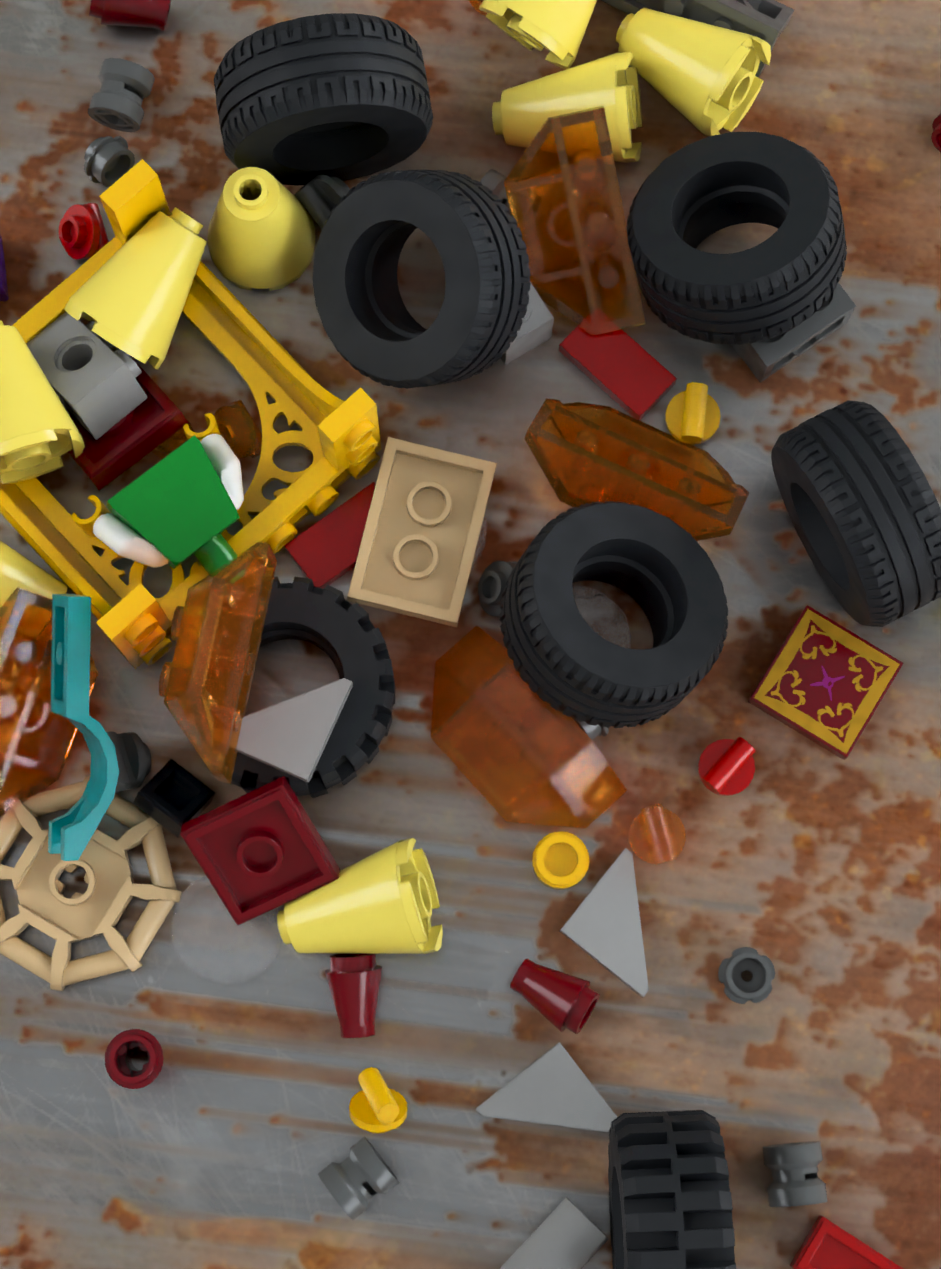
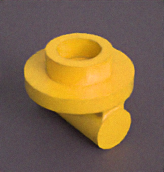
(693, 415)
(376, 1105)

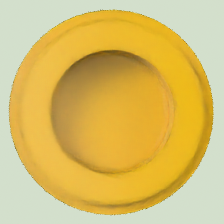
(560, 860)

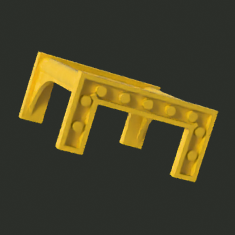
(335, 431)

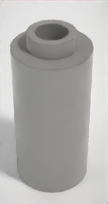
(560, 1242)

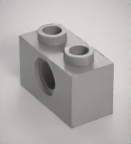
(87, 376)

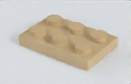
(422, 532)

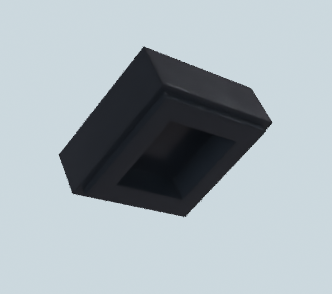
(174, 797)

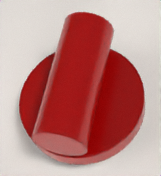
(82, 231)
(727, 766)

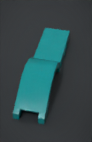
(70, 699)

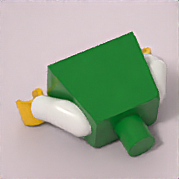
(175, 506)

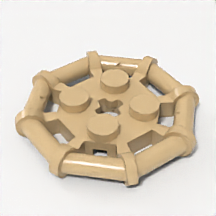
(102, 904)

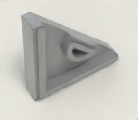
(295, 730)
(610, 925)
(551, 1094)

